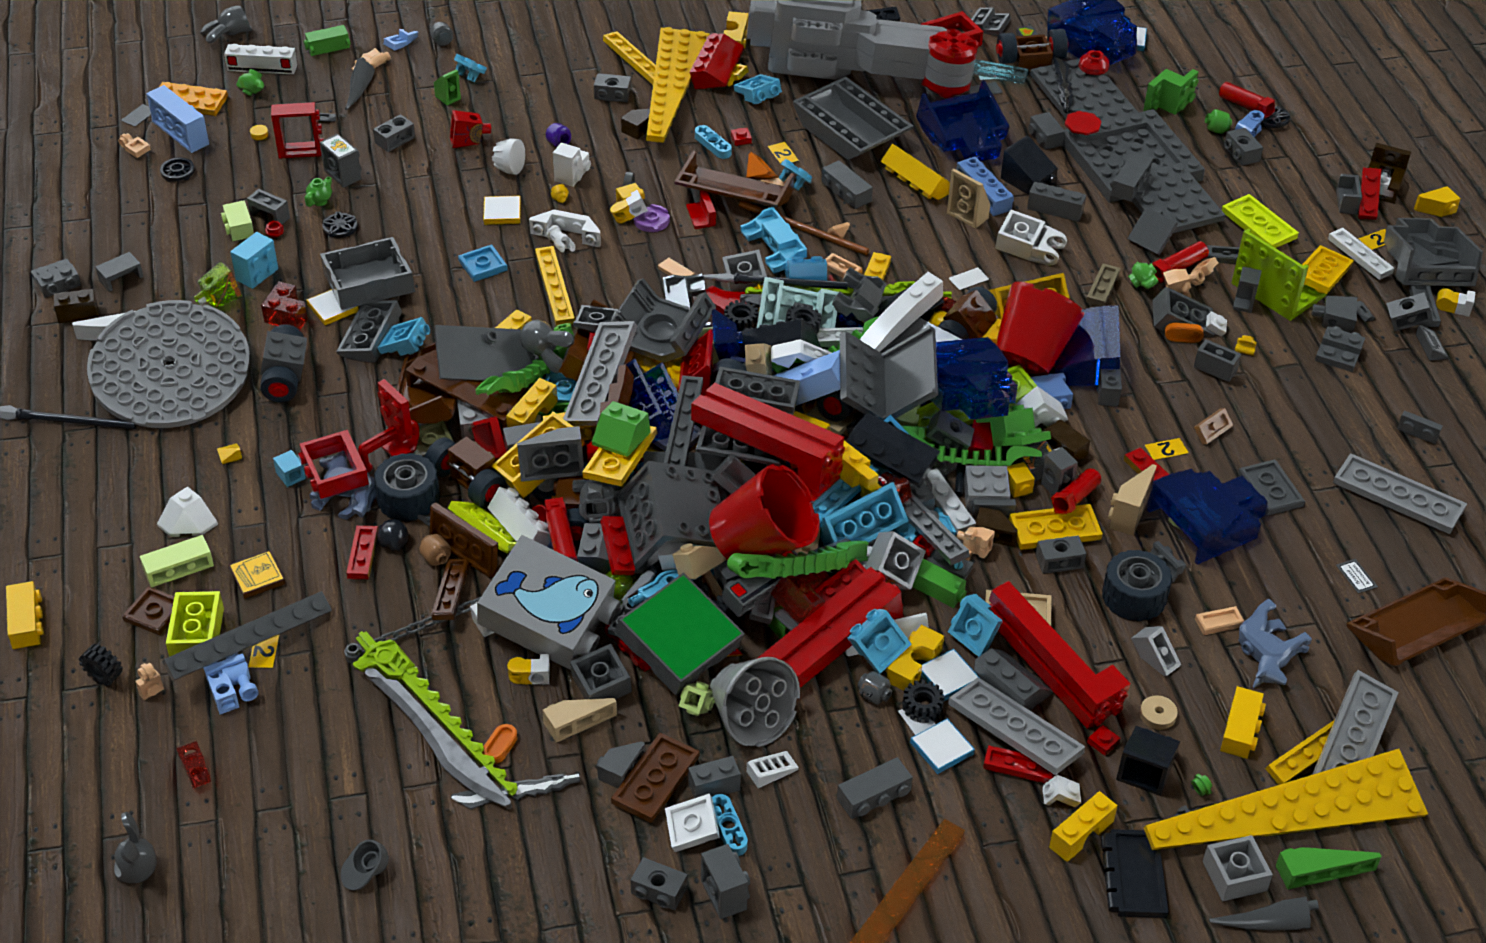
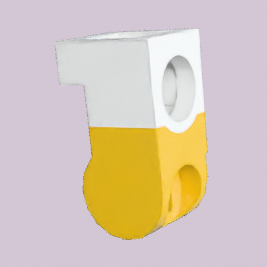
(628, 208)
(1455, 302)
(529, 670)

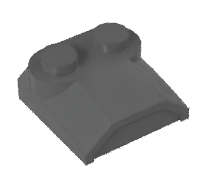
(590, 316)

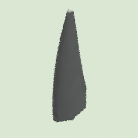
(359, 80)
(1283, 915)

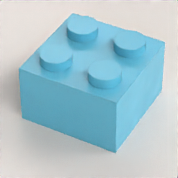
(254, 260)

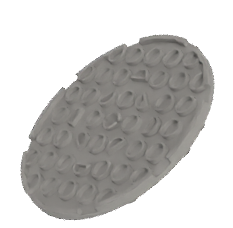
(130, 357)

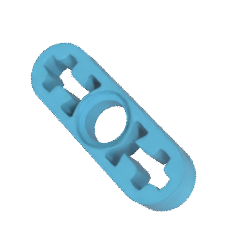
(720, 148)
(729, 815)

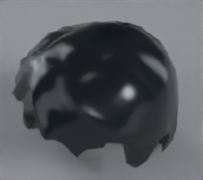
(392, 535)

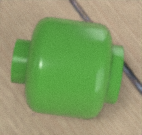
(1218, 121)

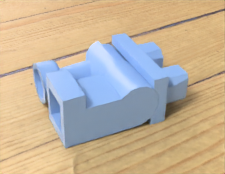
(226, 674)

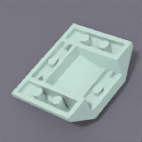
(778, 298)

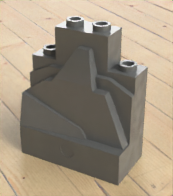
(1432, 253)

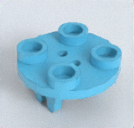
(473, 68)
(801, 175)

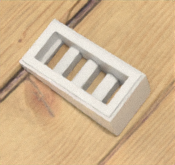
(768, 776)

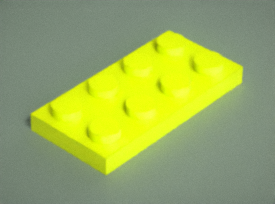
(1261, 221)
(484, 522)

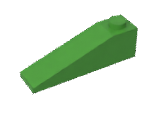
(1316, 865)

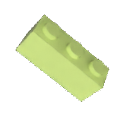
(176, 561)

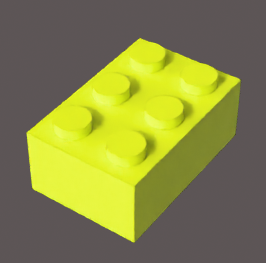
(194, 620)

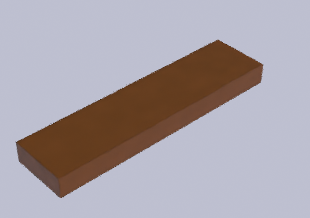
(450, 589)

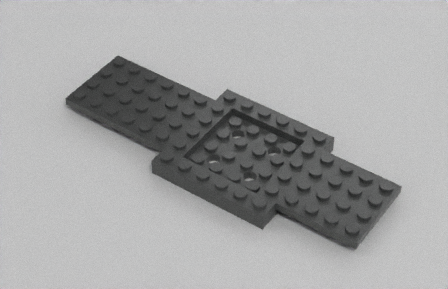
(1174, 172)

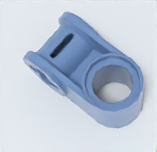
(1251, 122)

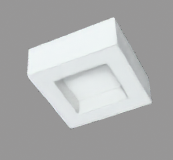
(1216, 323)

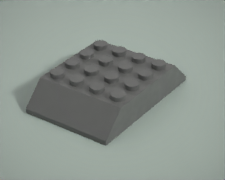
(849, 118)

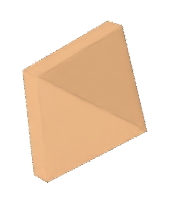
(839, 230)

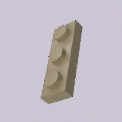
(1103, 285)

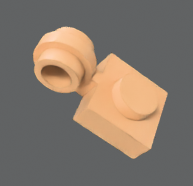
(135, 146)
(1203, 269)
(149, 682)

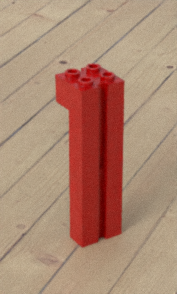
(808, 446)
(825, 632)
(1086, 694)

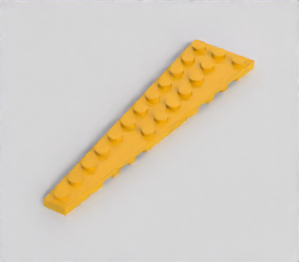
(674, 61)
(1346, 795)

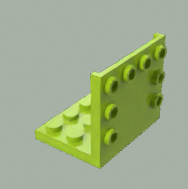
(1281, 278)

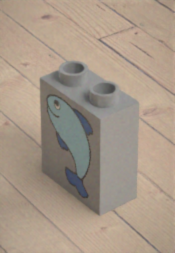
(547, 602)

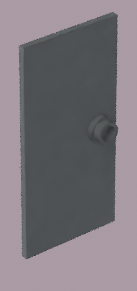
(479, 352)

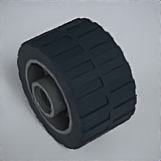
(406, 486)
(1136, 585)

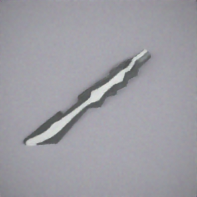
(525, 787)

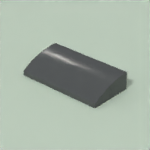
(368, 330)

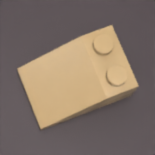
(967, 200)
(1131, 501)

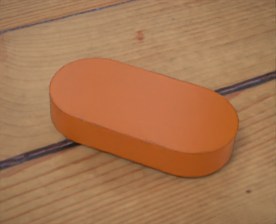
(1184, 332)
(500, 742)

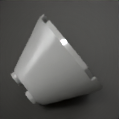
(756, 699)

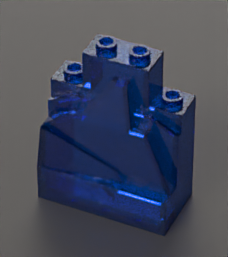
(1096, 27)
(965, 123)
(973, 378)
(1208, 511)

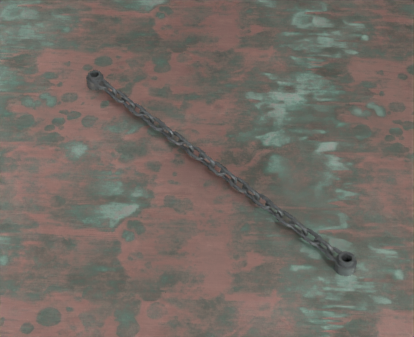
(354, 651)

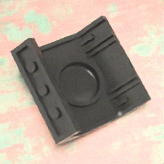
(664, 327)

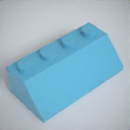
(865, 517)

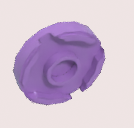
(653, 220)

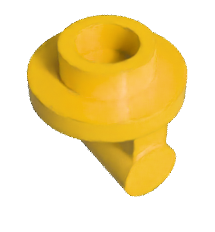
(1246, 345)

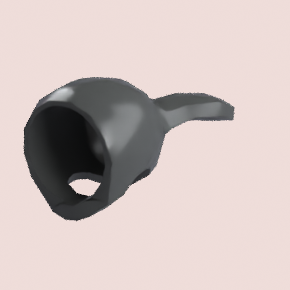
(230, 22)
(541, 341)
(134, 856)

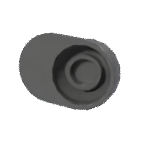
(363, 863)

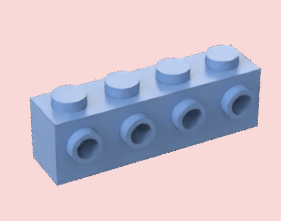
(999, 197)

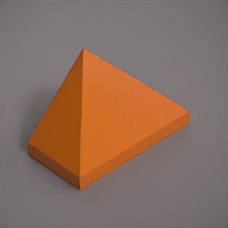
(758, 168)

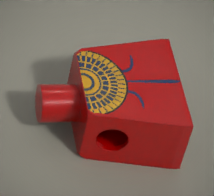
(467, 129)

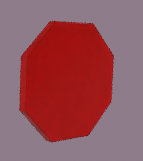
(1083, 123)

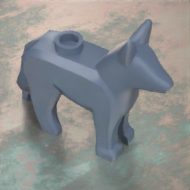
(361, 497)
(1267, 648)

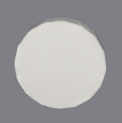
(509, 156)

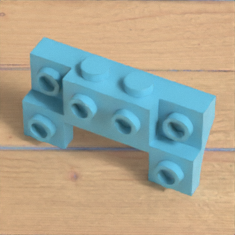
(777, 236)

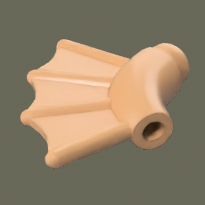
(375, 58)

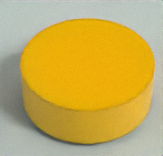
(259, 132)

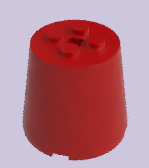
(1036, 327)
(766, 515)

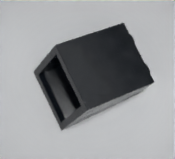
(1027, 164)
(1147, 760)

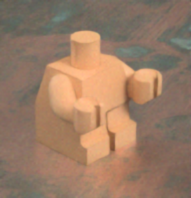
(1179, 280)
(977, 540)

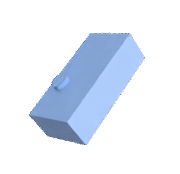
(177, 118)
(816, 377)

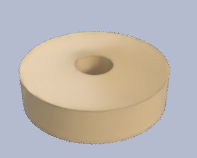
(1161, 720)

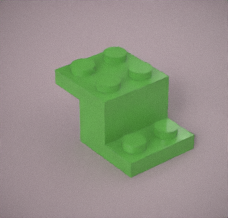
(1171, 91)
(1016, 428)

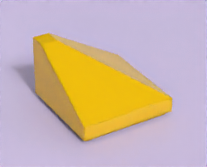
(229, 453)

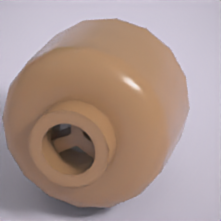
(434, 549)

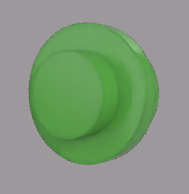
(1202, 785)

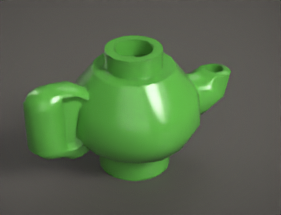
(250, 82)
(318, 192)
(1143, 275)

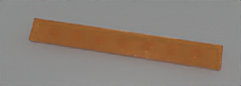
(910, 884)

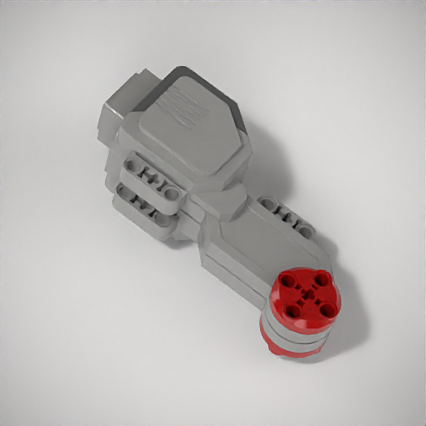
(837, 37)

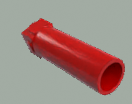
(1247, 99)
(1181, 259)
(1066, 500)
(559, 527)

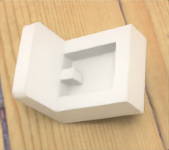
(1063, 790)

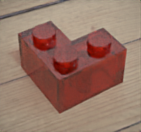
(283, 307)
(798, 595)

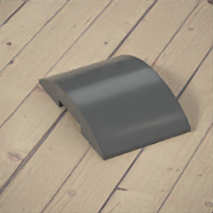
(768, 389)

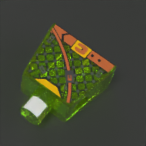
(217, 287)

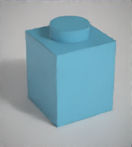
(289, 468)

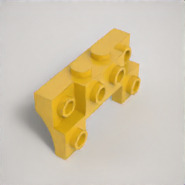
(858, 471)

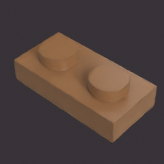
(1213, 426)

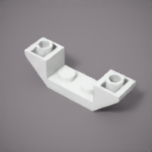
(568, 222)
(786, 353)

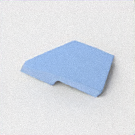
(399, 41)

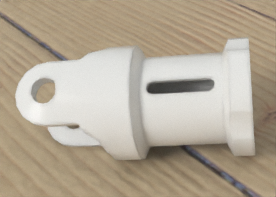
(560, 240)

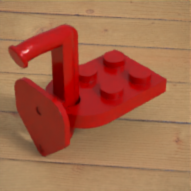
(402, 432)

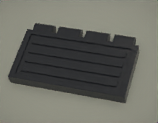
(1133, 875)

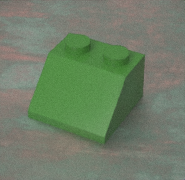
(621, 429)

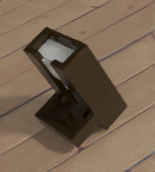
(1393, 167)

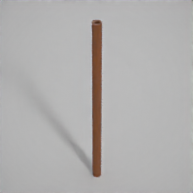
(811, 230)

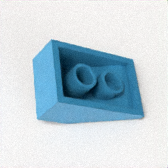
(807, 268)

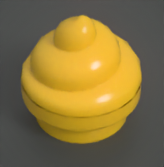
(559, 193)

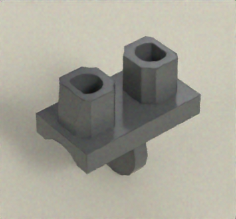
(1166, 554)

